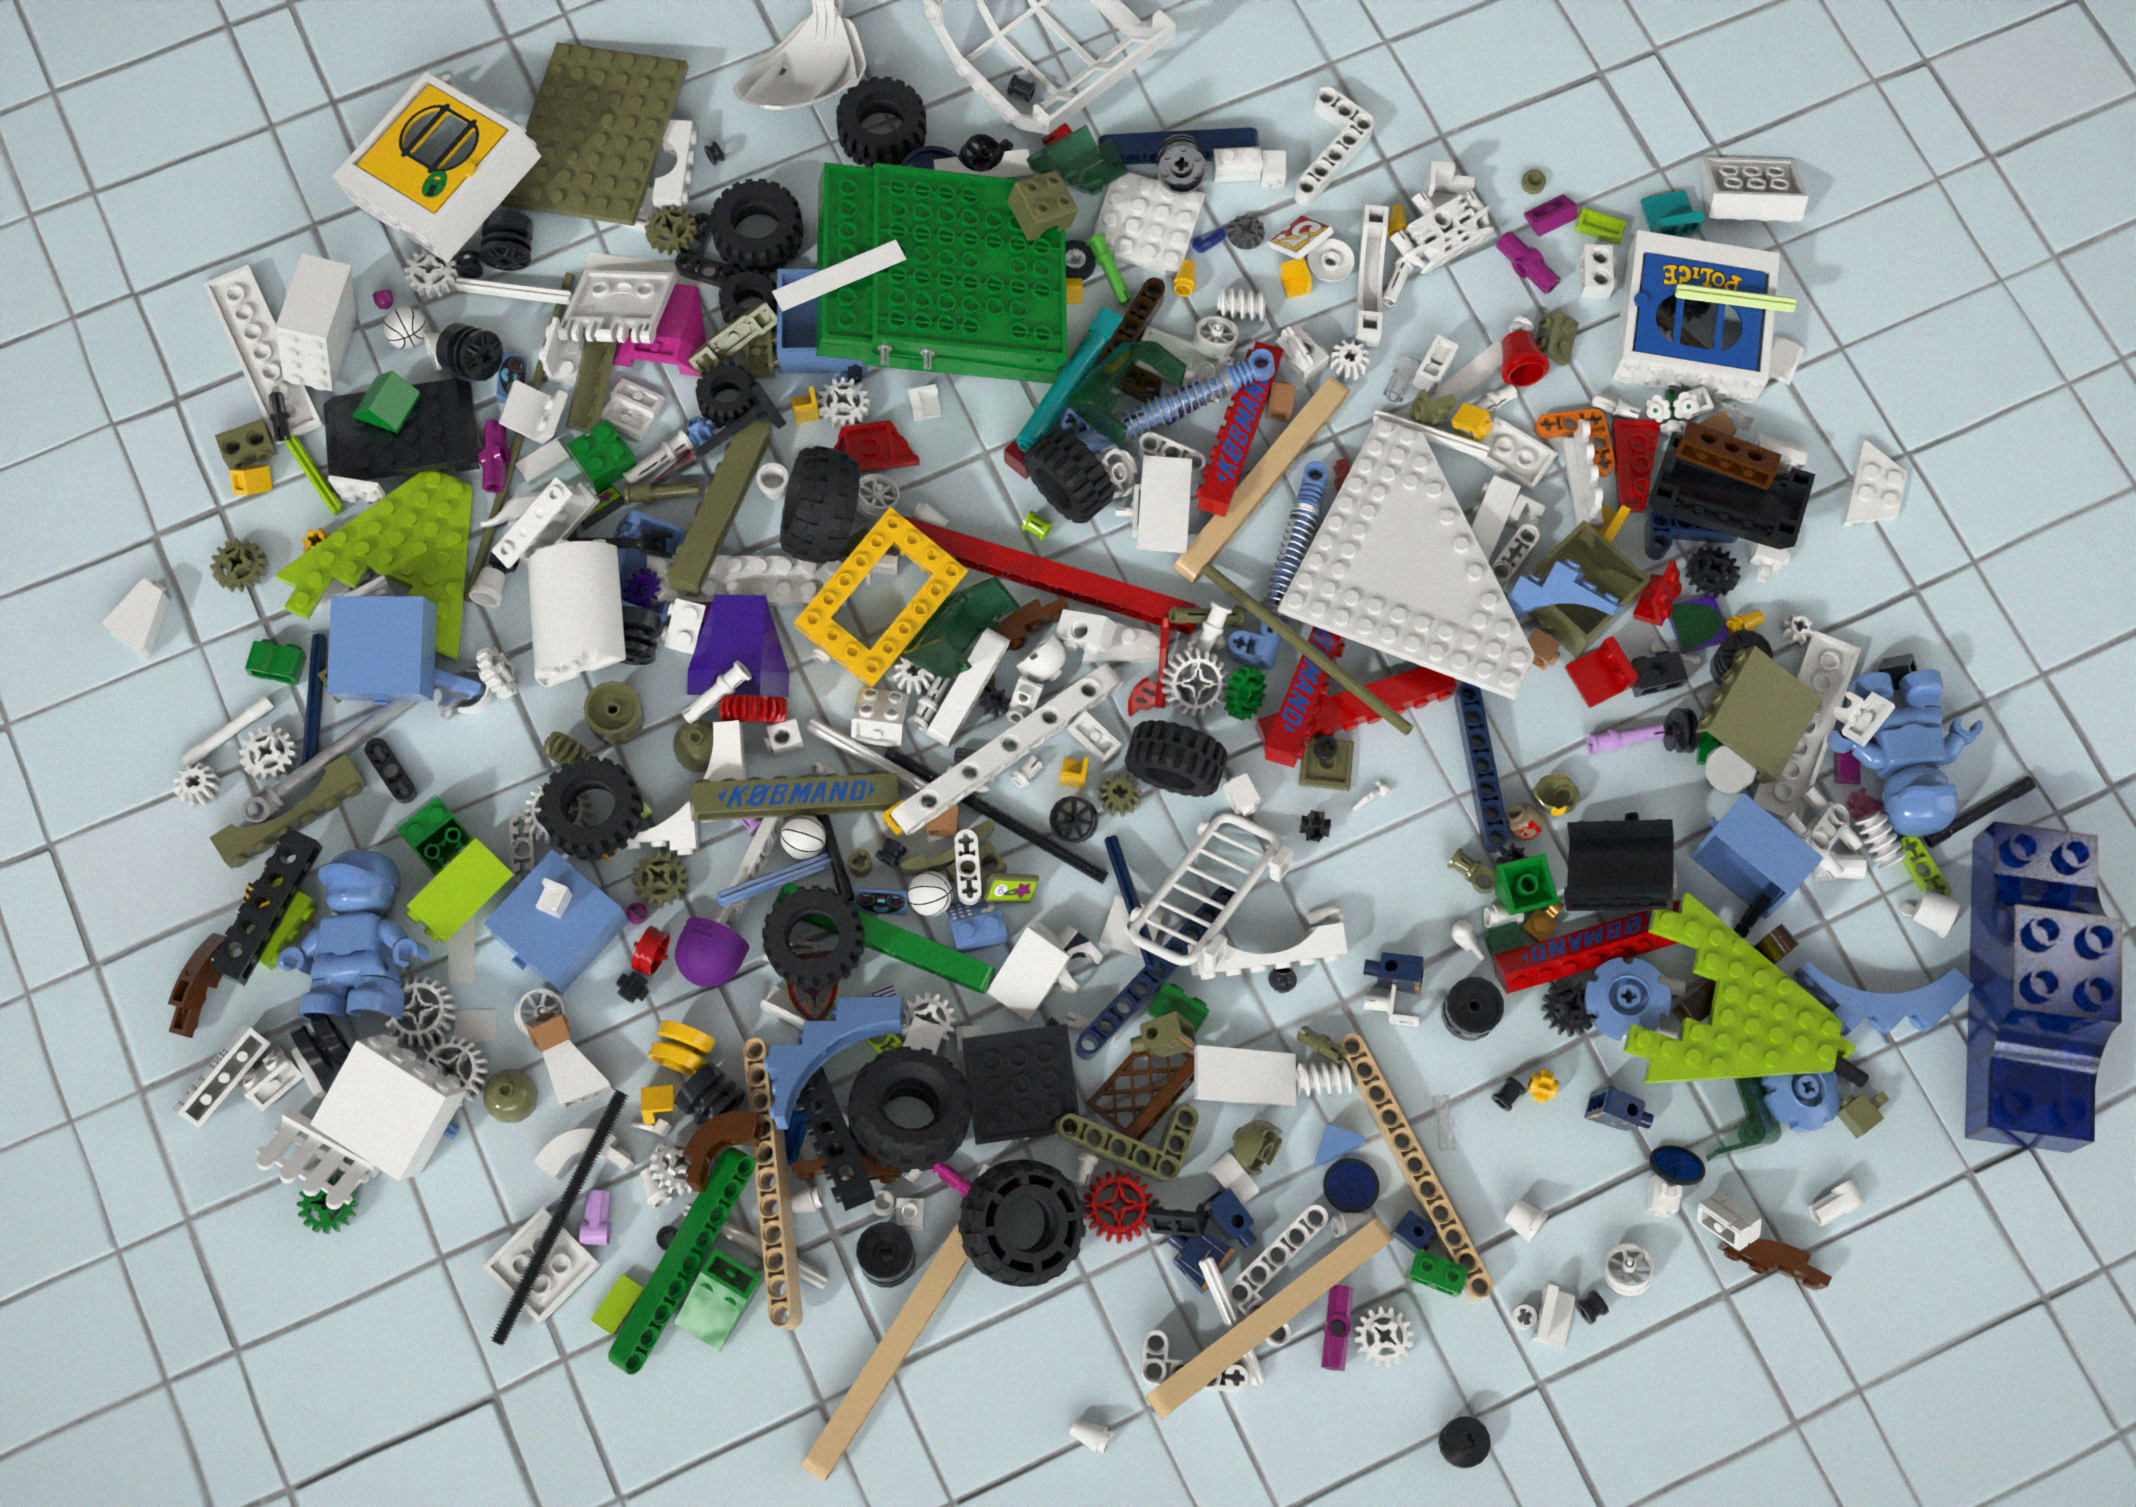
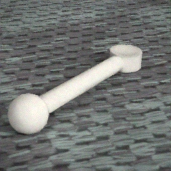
(1655, 648)

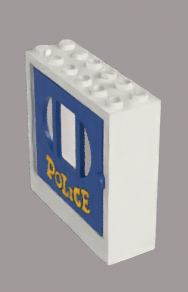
(1671, 260)

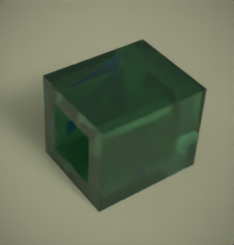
(1504, 938)

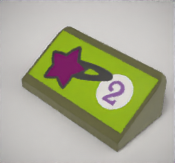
(1010, 888)

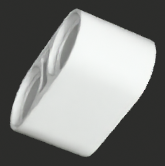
(1230, 1174)

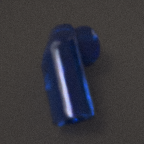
(1212, 240)

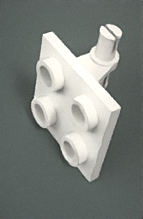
(353, 489)

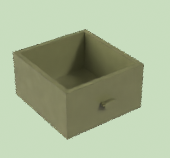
(1603, 566)

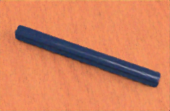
(314, 698)
(1129, 893)

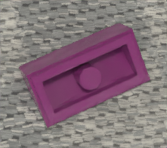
(1552, 214)
(1846, 767)

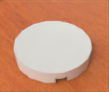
(1728, 771)

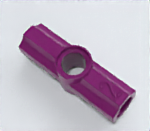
(1528, 262)
(494, 456)
(1335, 1345)

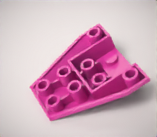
(677, 334)

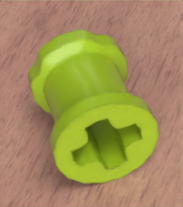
(1037, 525)

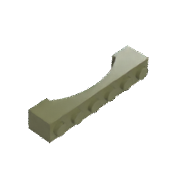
(241, 843)

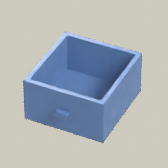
(798, 335)
(382, 648)
(1755, 855)
(554, 946)

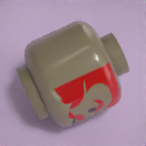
(1524, 821)

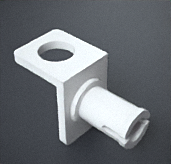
(1387, 1004)

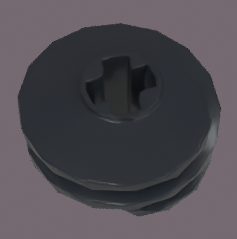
(1680, 730)
(1453, 1450)

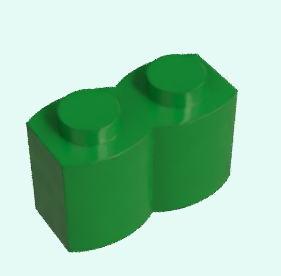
(276, 662)

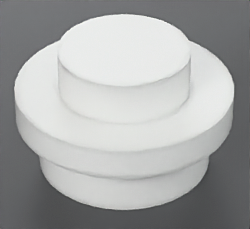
(884, 1203)

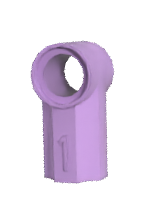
(596, 1226)

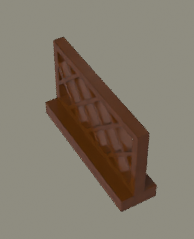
(1158, 1104)

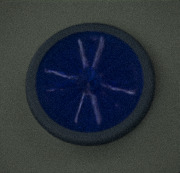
(1677, 1165)
(1351, 1185)

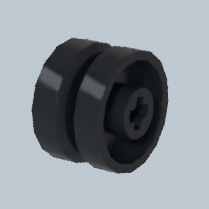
(1470, 995)
(318, 1047)

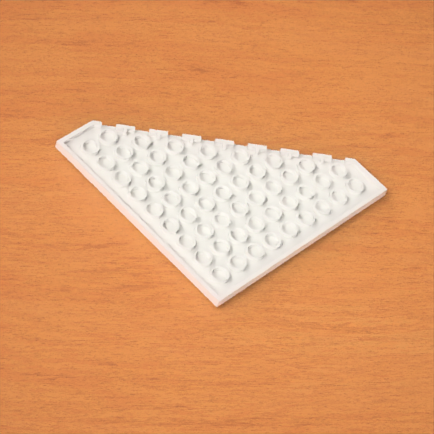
(1407, 571)

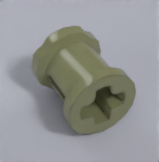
(865, 858)

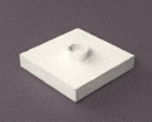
(1117, 928)

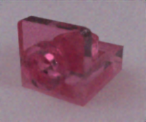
(1862, 804)

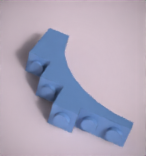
(1561, 586)
(1922, 1006)
(820, 1040)

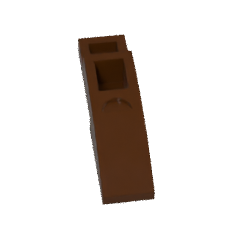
(1029, 618)
(192, 985)
(807, 1169)
(1791, 1261)

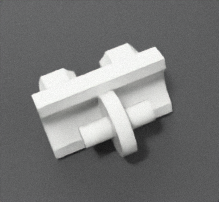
(1024, 699)

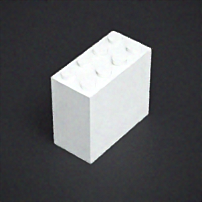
(316, 322)
(389, 1106)

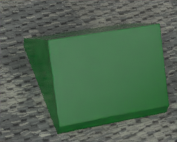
(387, 402)
(1525, 885)

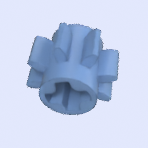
(699, 430)

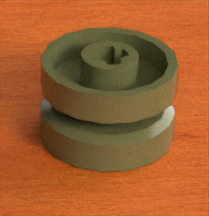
(614, 713)

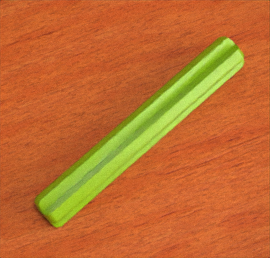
(314, 475)

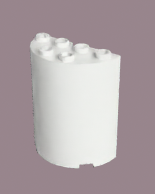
(575, 609)

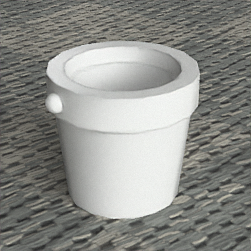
(773, 480)
(488, 588)
(1525, 1220)

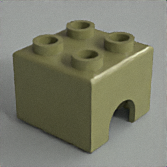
(1042, 204)

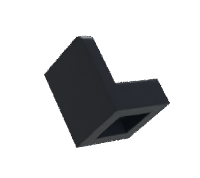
(1898, 667)

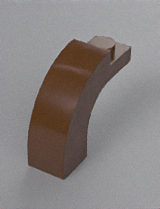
(715, 1136)

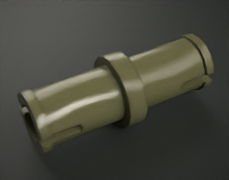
(1322, 1044)

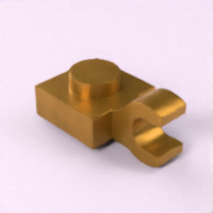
(1542, 924)

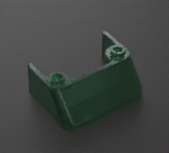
(1081, 161)
(1094, 397)
(956, 625)
(1759, 1128)

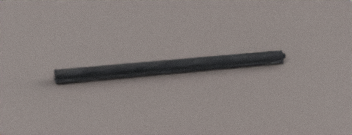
(1004, 819)
(558, 1219)

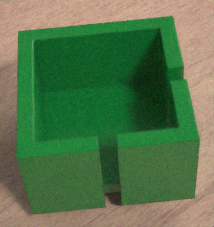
(601, 456)

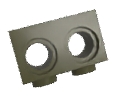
(245, 439)
(986, 853)

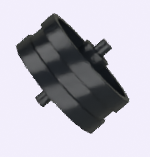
(979, 156)
(1074, 819)

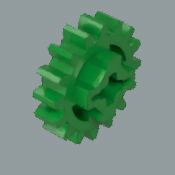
(1244, 692)
(326, 1216)

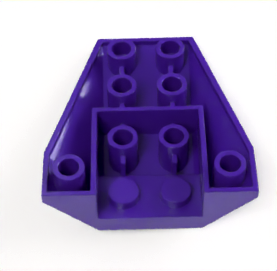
(744, 632)

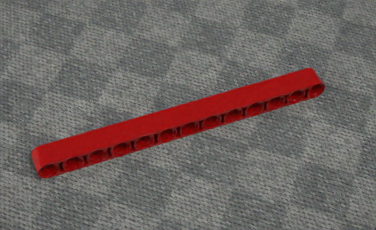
(1056, 577)

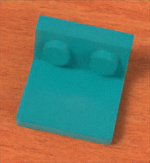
(1671, 214)

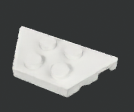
(1875, 487)

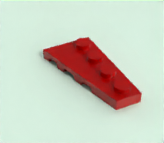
(1634, 454)

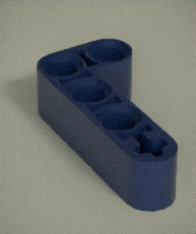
(1673, 530)

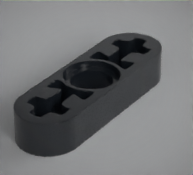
(387, 752)

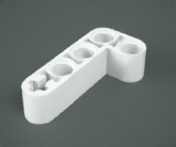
(1167, 1367)

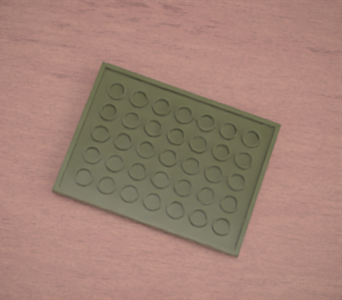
(598, 132)

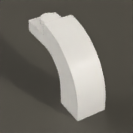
(570, 1146)

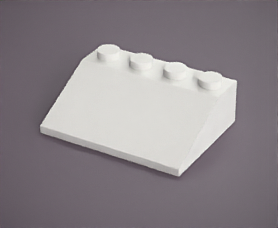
(1753, 189)

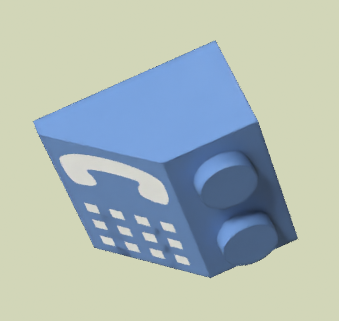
(976, 925)

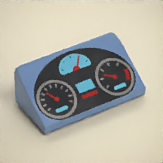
(511, 369)
(881, 901)

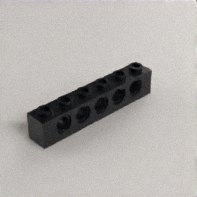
(268, 920)
(858, 1188)

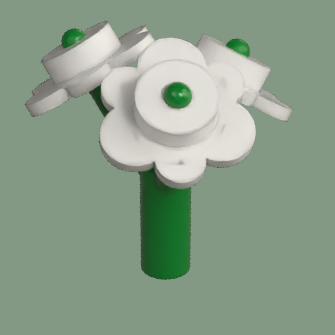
(1664, 409)

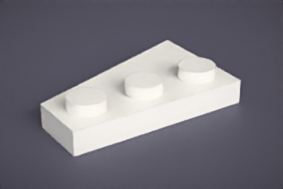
(1128, 645)

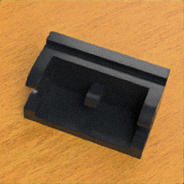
(1177, 1221)

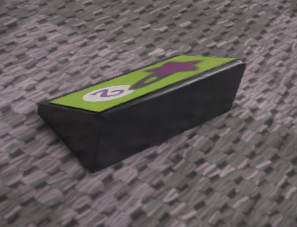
(609, 502)

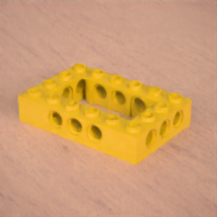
(872, 664)

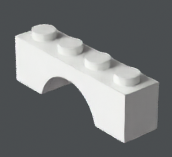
(1011, 166)
(673, 186)

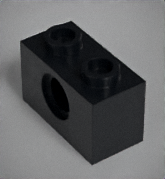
(1668, 664)

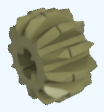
(563, 748)
(1112, 800)

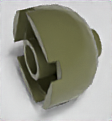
(694, 745)
(510, 1096)
(1256, 1144)

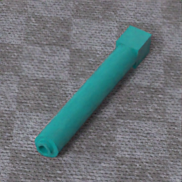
(1070, 378)

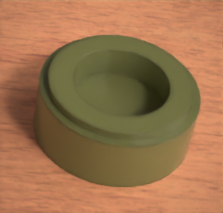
(1533, 182)

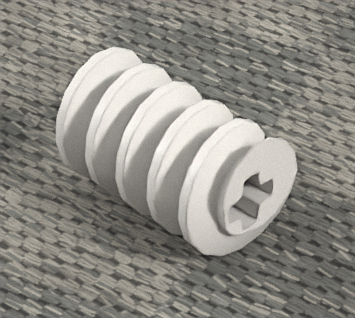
(1241, 304)
(1881, 838)
(1323, 1078)

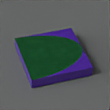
(1698, 624)

